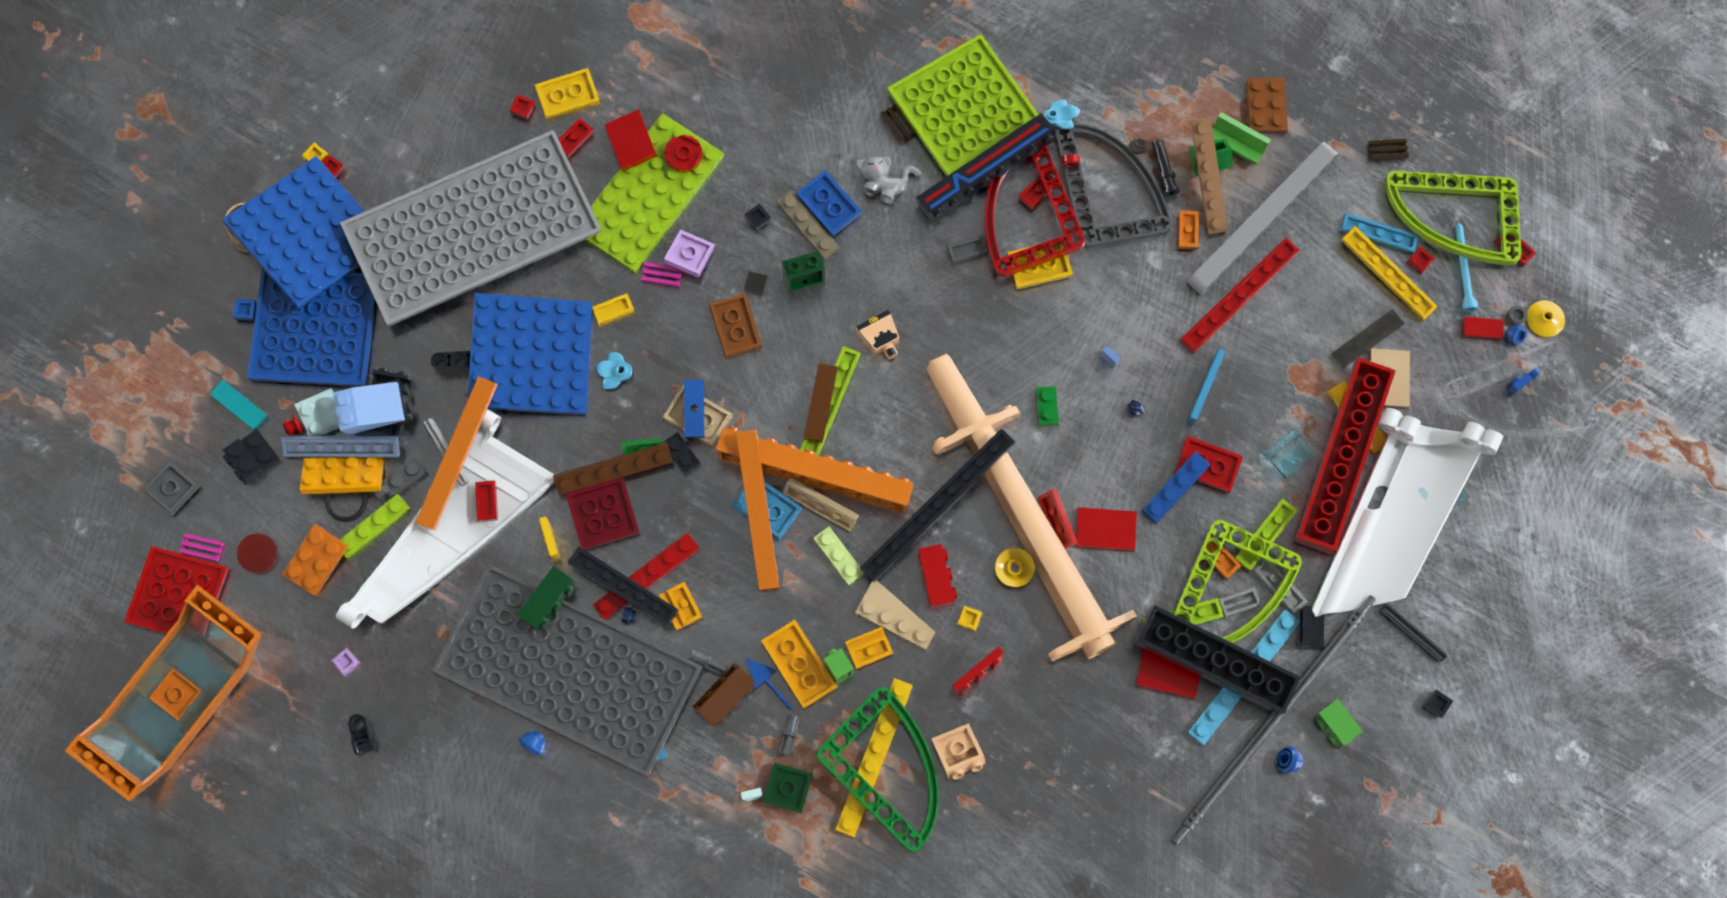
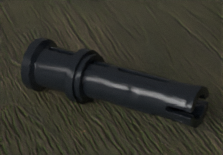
(1166, 176)

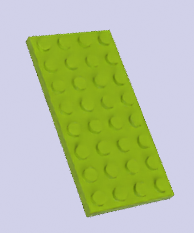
(648, 198)

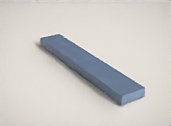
(340, 446)

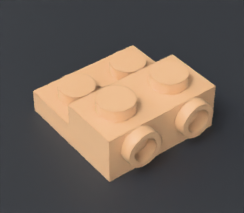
(959, 752)

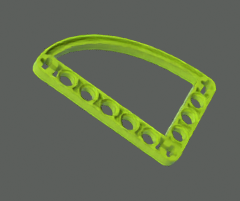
(1448, 244)
(1244, 545)

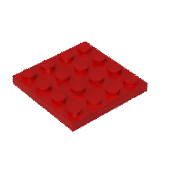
(166, 584)

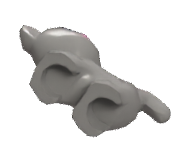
(876, 171)

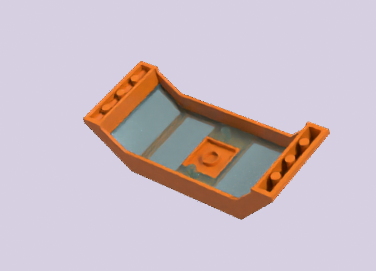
(168, 697)

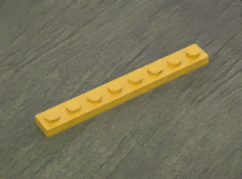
(873, 759)

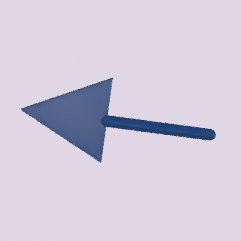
(760, 674)

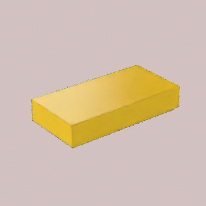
(613, 309)

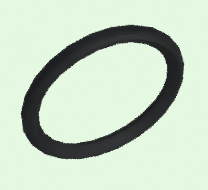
(349, 517)

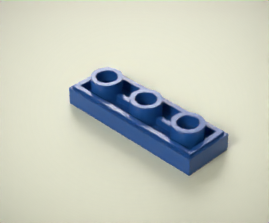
(694, 398)

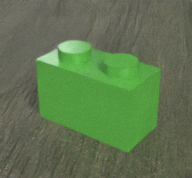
(838, 665)
(1338, 723)

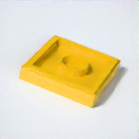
(550, 540)

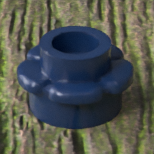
(1136, 408)
(628, 615)

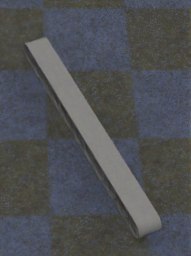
(1262, 218)

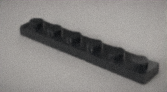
(623, 586)

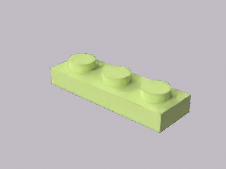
(838, 556)

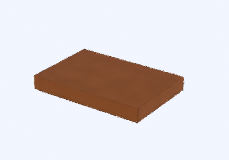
(735, 325)

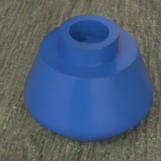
(533, 742)
(1289, 760)

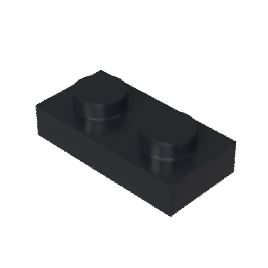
(682, 454)

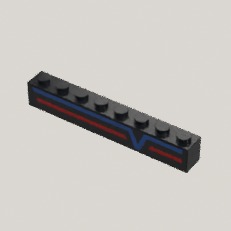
(986, 167)

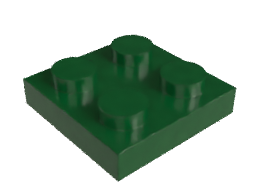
(787, 788)

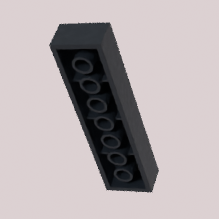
(1217, 660)

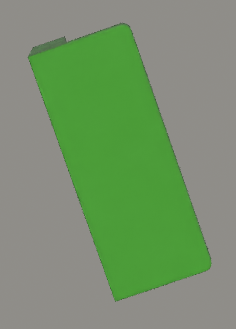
(1242, 139)

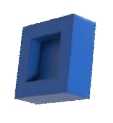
(244, 309)

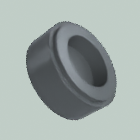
(1517, 315)

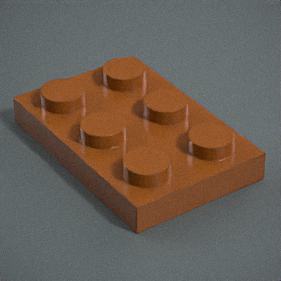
(1267, 105)

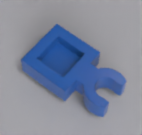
(1519, 382)

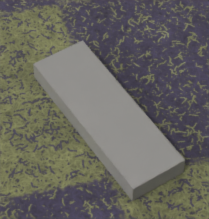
(1271, 578)

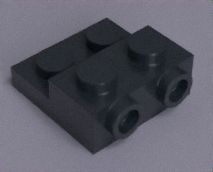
(250, 456)

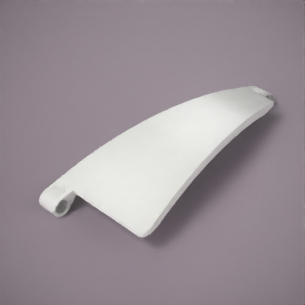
(427, 556)

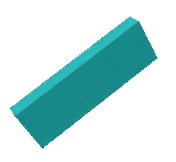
(238, 405)

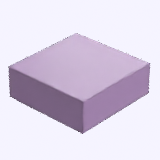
(345, 661)

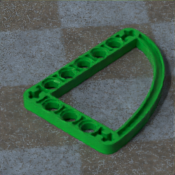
(925, 755)

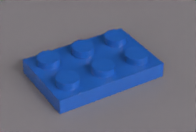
(828, 203)

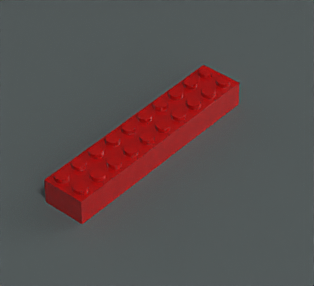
(1344, 456)

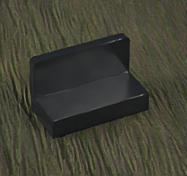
(1311, 630)

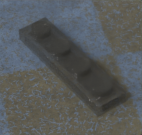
(1368, 338)

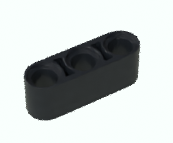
(450, 362)

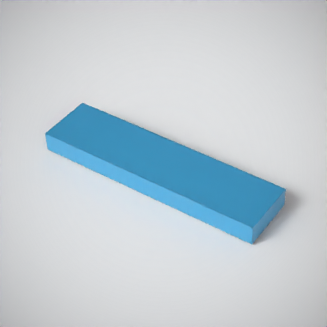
(1381, 233)
(1206, 386)

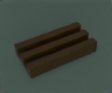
(883, 114)
(1389, 142)

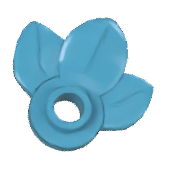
(1061, 114)
(611, 371)

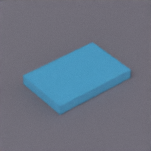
(781, 510)

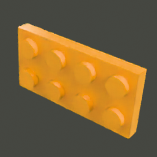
(341, 475)
(799, 664)

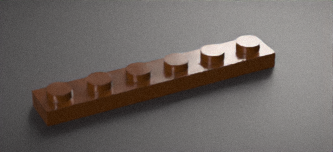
(612, 468)

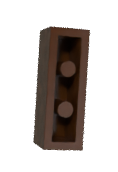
(724, 695)

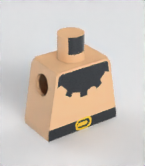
(880, 334)

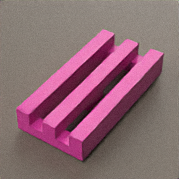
(662, 274)
(185, 543)

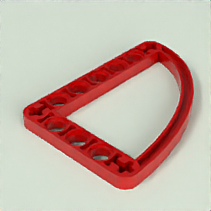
(1029, 253)

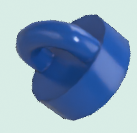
(1516, 334)

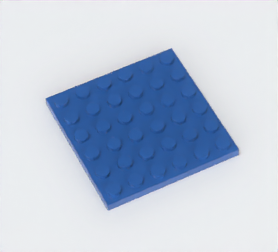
(298, 231)
(320, 341)
(532, 352)

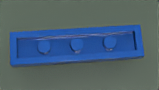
(1176, 487)

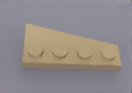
(890, 613)

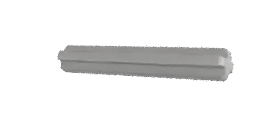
(442, 446)

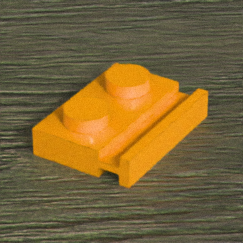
(681, 599)
(869, 648)

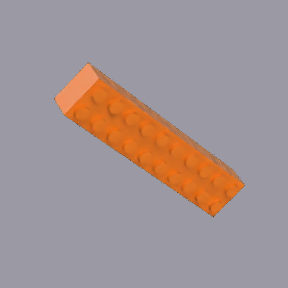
(823, 472)

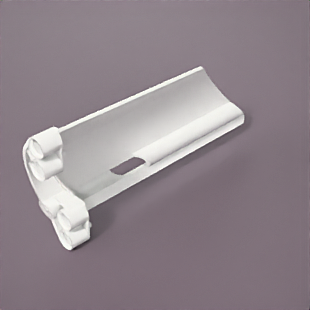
(1390, 543)

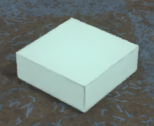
(751, 794)

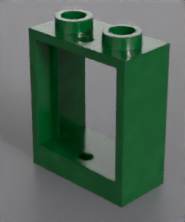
(802, 268)

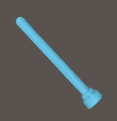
(1469, 303)

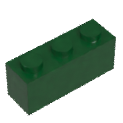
(546, 599)

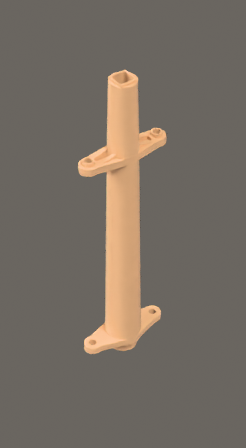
(1052, 562)

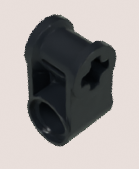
(361, 735)

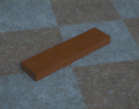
(820, 402)

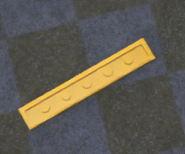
(1389, 273)

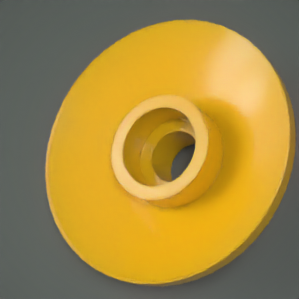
(1539, 324)
(1014, 557)

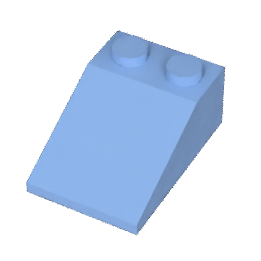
(368, 407)

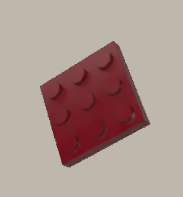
(602, 513)

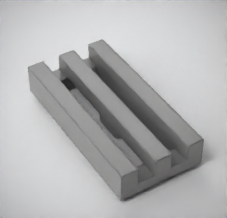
(1255, 597)

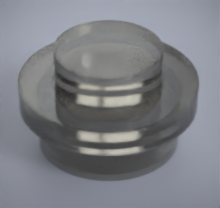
(1138, 145)

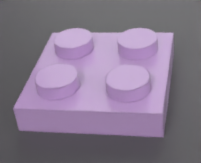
(689, 253)

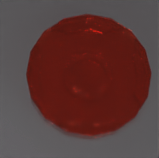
(257, 553)

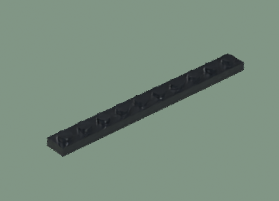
(937, 505)

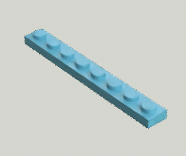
(1225, 699)

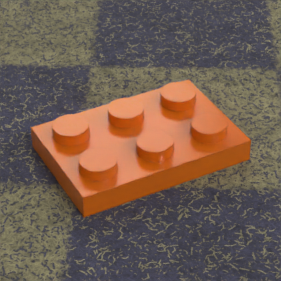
(315, 560)

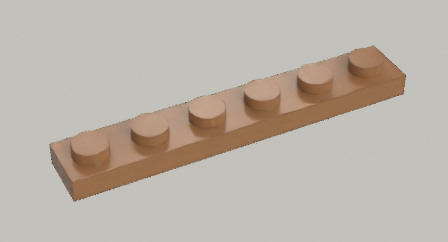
(1209, 175)

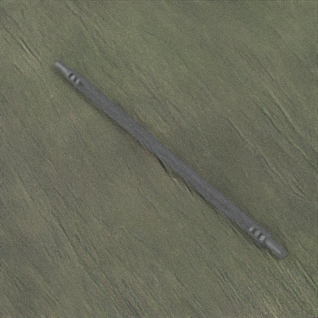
(1272, 721)

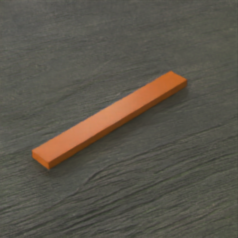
(456, 453)
(757, 509)

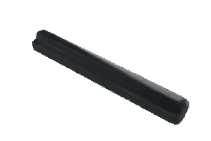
(1416, 633)

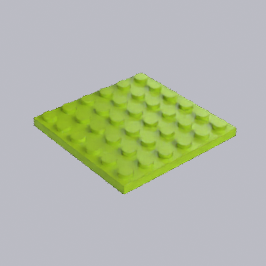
(962, 103)

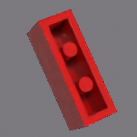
(937, 576)

